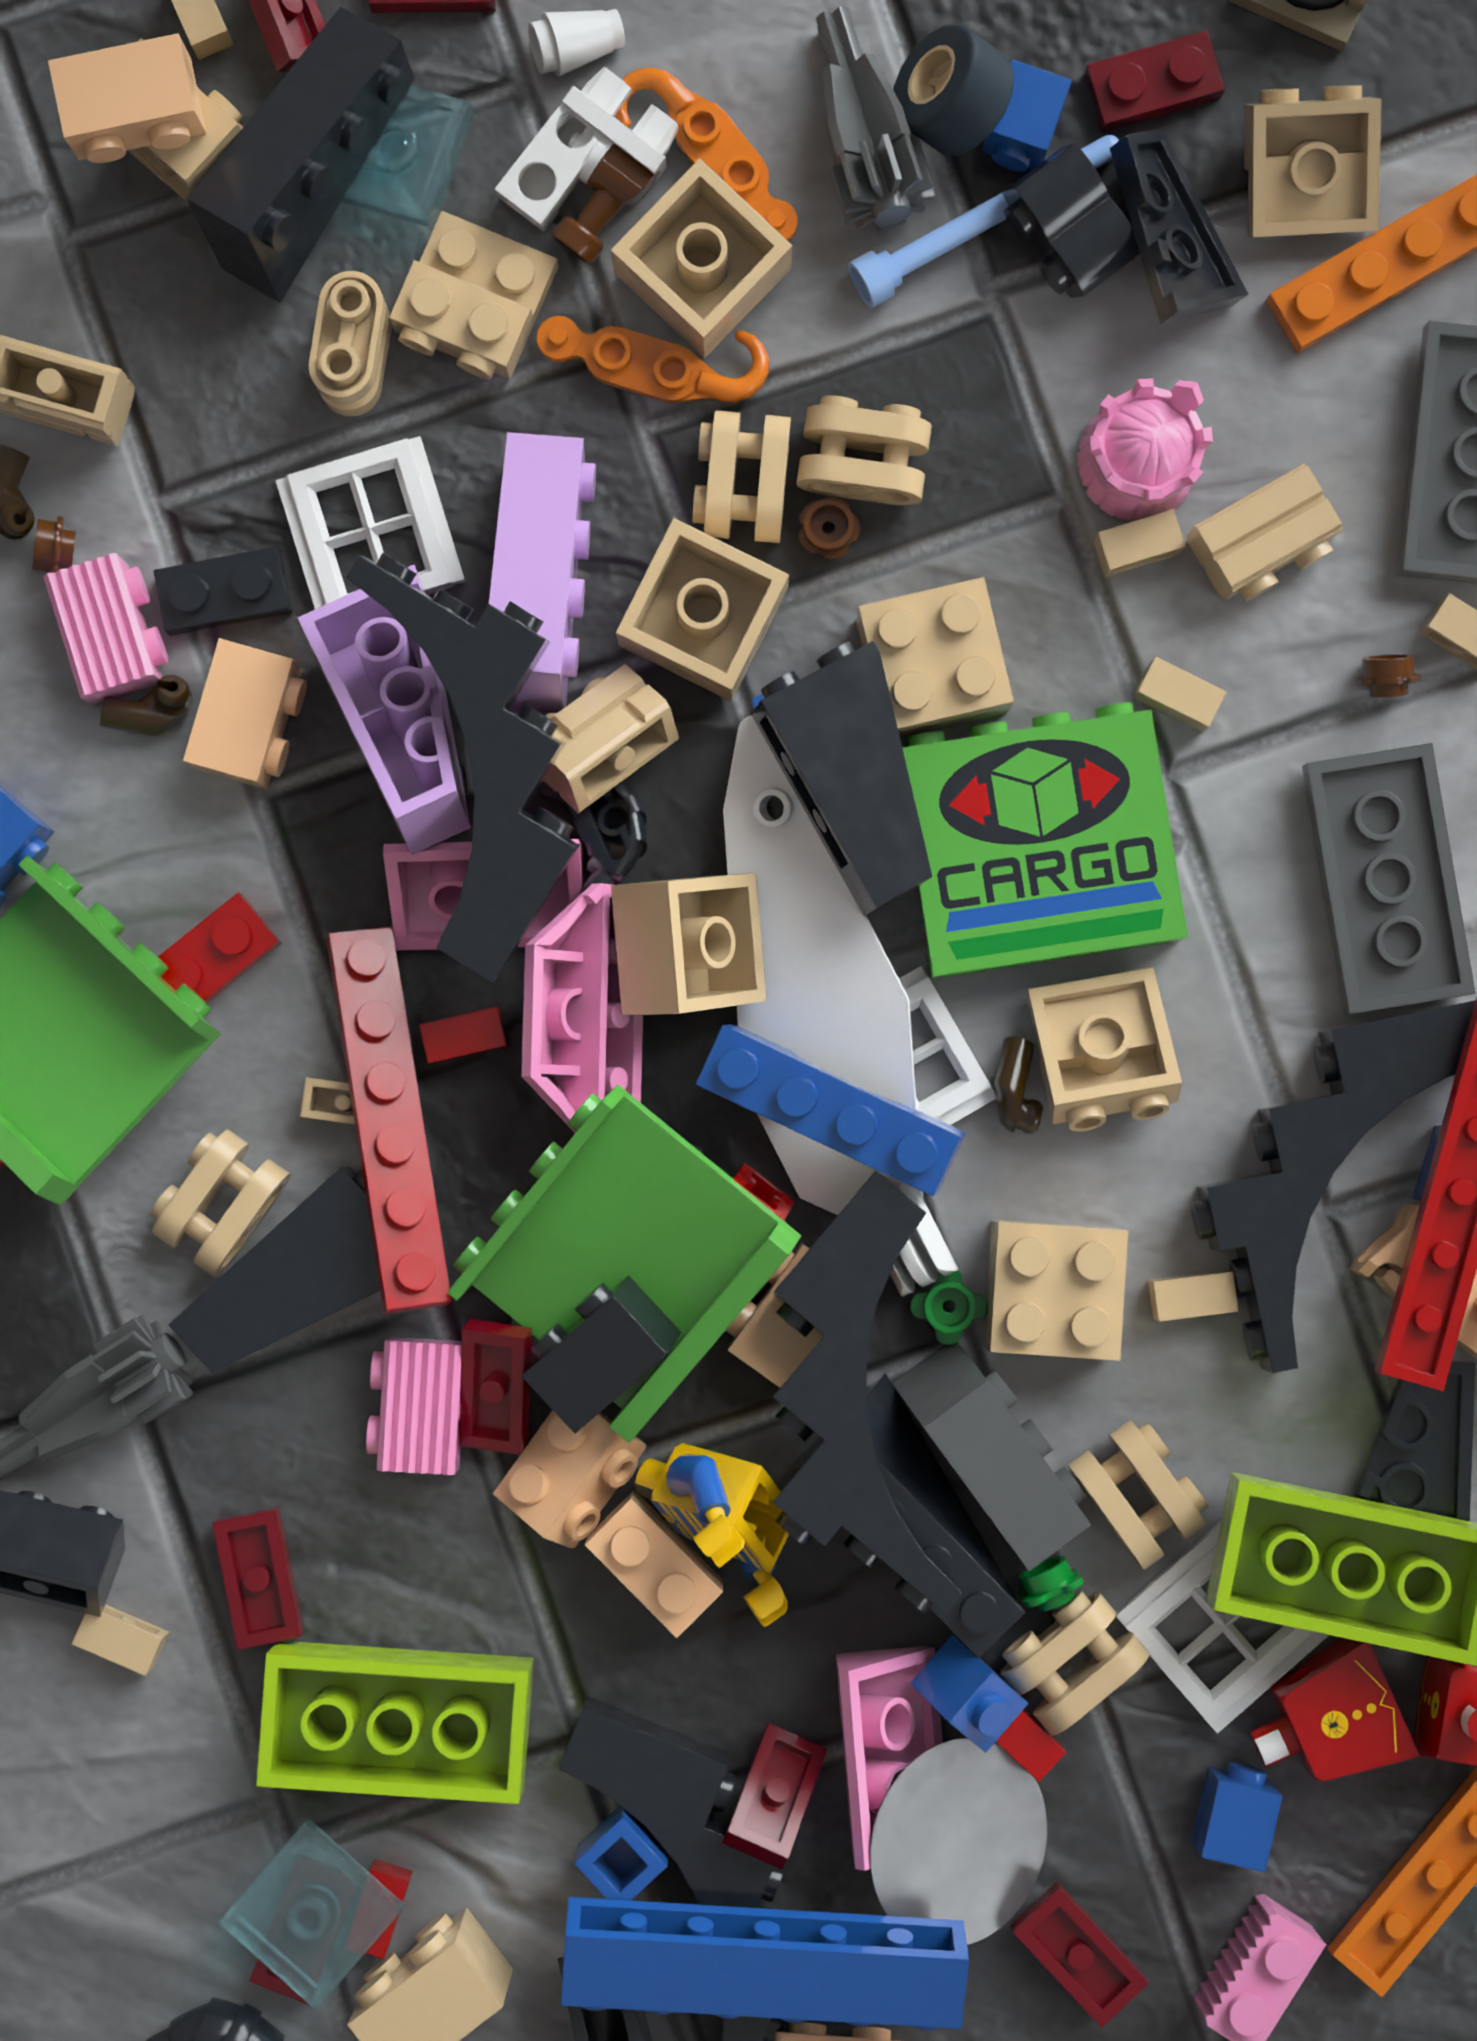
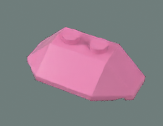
(573, 1009)

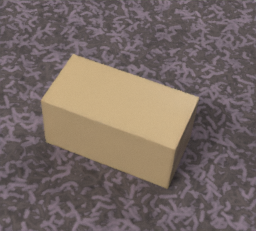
(203, 26)
(1139, 543)
(1454, 629)
(1179, 694)
(327, 1101)
(1193, 1295)
(121, 1639)

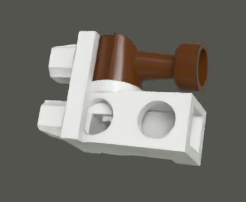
(591, 146)

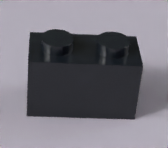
(600, 1353)
(58, 1552)

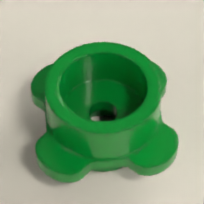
(948, 1324)
(1049, 1584)

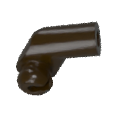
(15, 514)
(153, 712)
(1010, 1087)

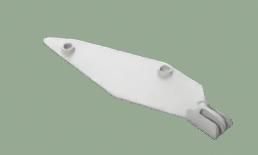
(825, 988)

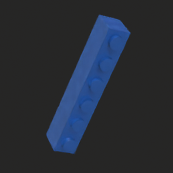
(764, 1963)

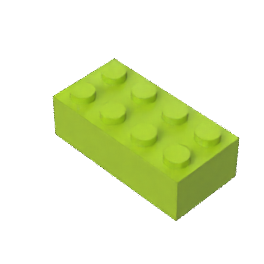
(1347, 1568)
(395, 1722)

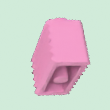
(105, 627)
(418, 1406)
(1258, 1972)

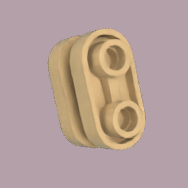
(350, 343)
(842, 425)
(721, 446)
(182, 1210)
(1176, 1501)
(1077, 1624)

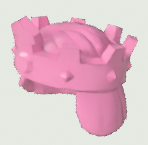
(1144, 450)

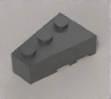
(994, 1453)

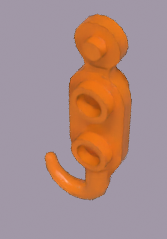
(712, 136)
(649, 363)

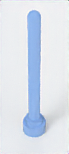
(879, 274)

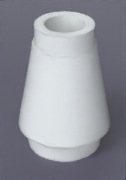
(574, 38)

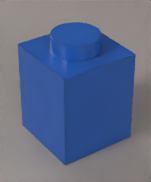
(1029, 120)
(968, 1693)
(1237, 1816)
(620, 1856)

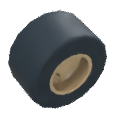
(954, 89)

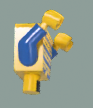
(727, 1513)

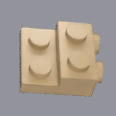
(1312, 162)
(473, 297)
(1104, 1049)

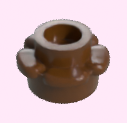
(832, 511)
(53, 546)
(1388, 674)

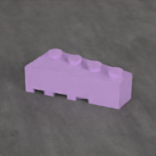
(540, 550)
(394, 713)

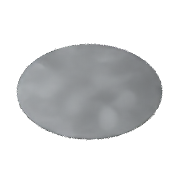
(959, 1838)

